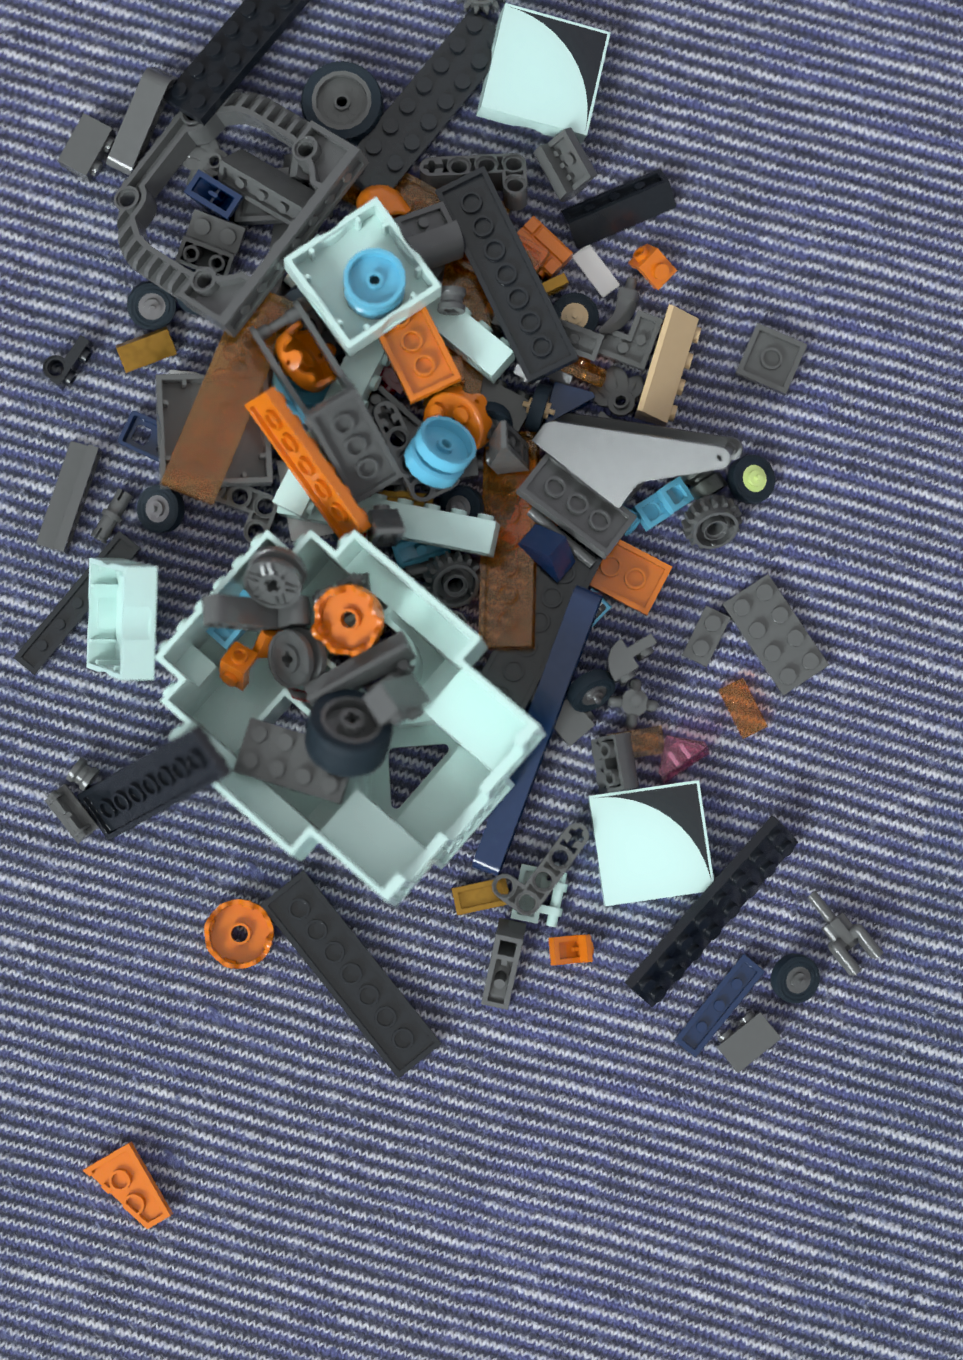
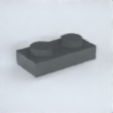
(706, 636)

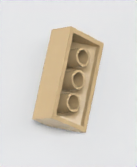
(667, 366)

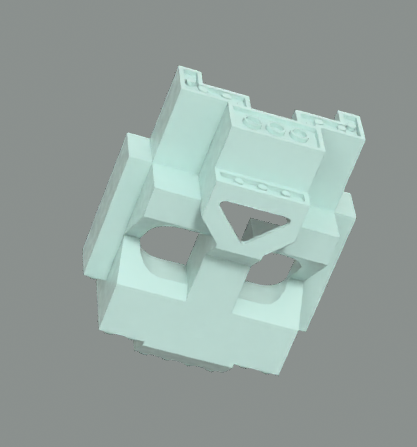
(466, 713)

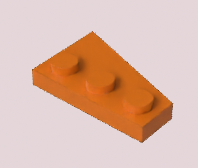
(131, 1183)

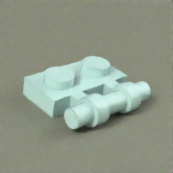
(527, 902)

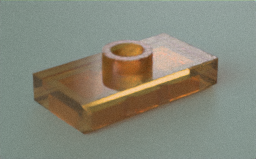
(587, 371)

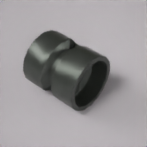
(704, 483)

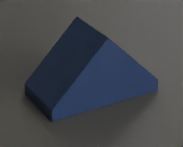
(213, 195)
(568, 400)
(548, 550)

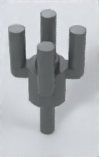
(633, 703)
(844, 936)

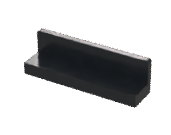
(619, 208)

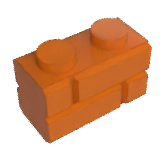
(559, 253)

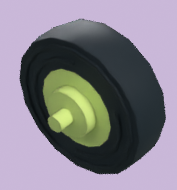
(751, 479)

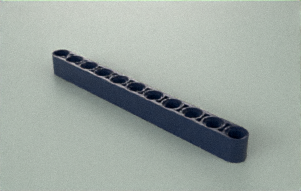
(545, 712)

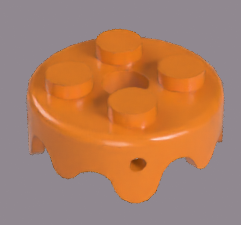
(303, 360)
(464, 408)
(330, 624)
(219, 936)

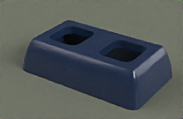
(125, 438)

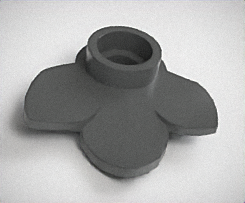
(203, 158)
(618, 387)

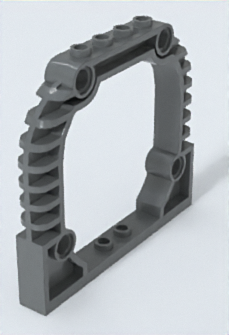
(233, 297)

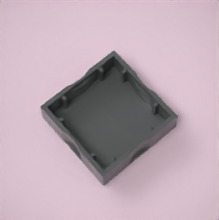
(174, 401)

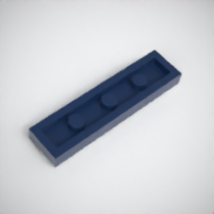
(719, 1005)

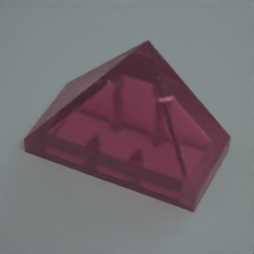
(679, 755)

